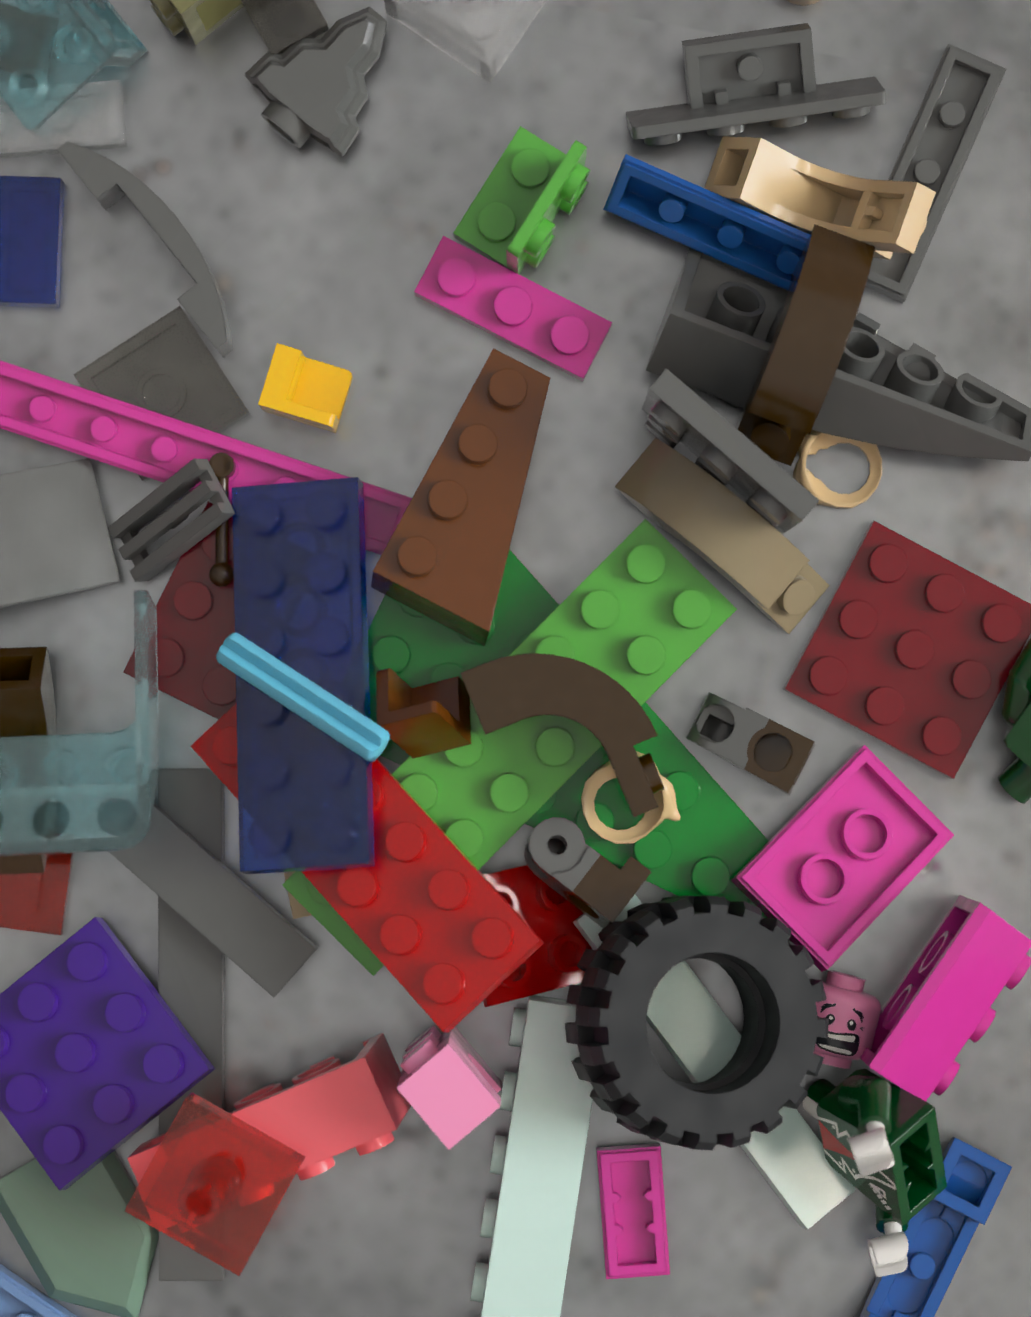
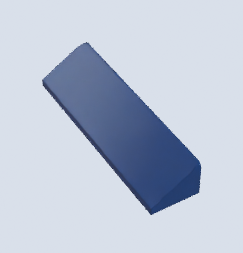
(706, 221)

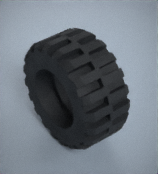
(775, 1037)

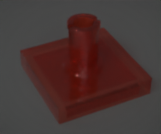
(215, 1183)

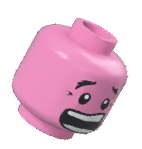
(851, 1017)

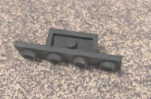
(752, 81)

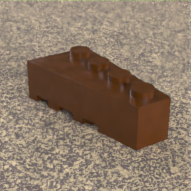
(462, 518)

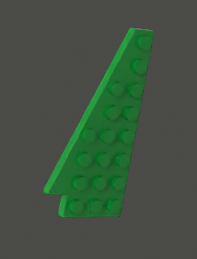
(684, 856)

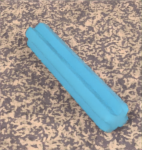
(303, 697)

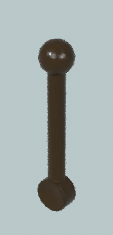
(221, 572)

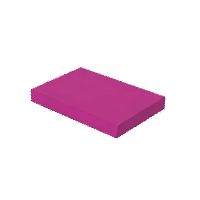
(843, 857)

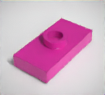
(633, 1211)

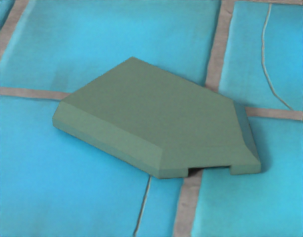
(81, 1235)

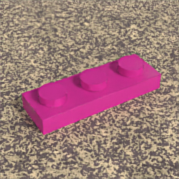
(513, 308)

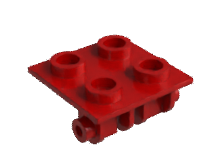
(552, 920)

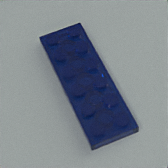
(304, 602)

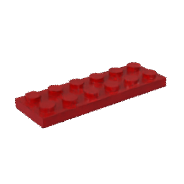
(420, 905)

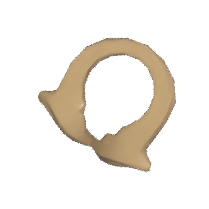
(818, 440)
(665, 800)

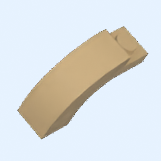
(804, 194)

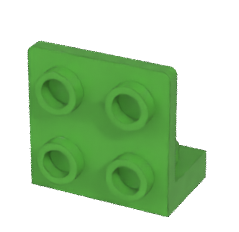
(521, 198)

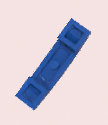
(940, 1234)

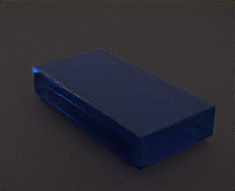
(30, 240)

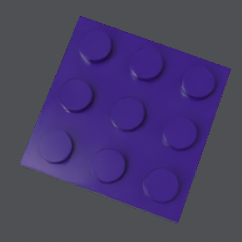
(89, 1053)

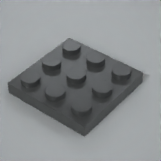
(724, 452)

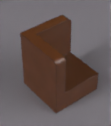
(423, 717)

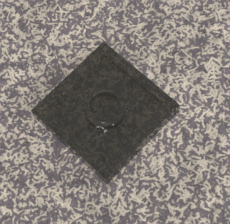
(168, 373)

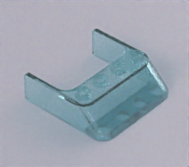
(92, 786)

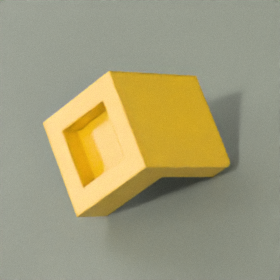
(305, 389)

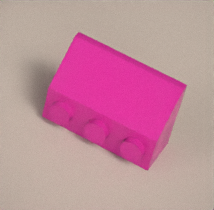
(947, 998)

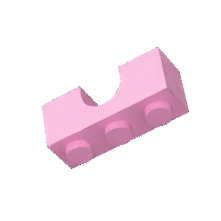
(448, 1084)

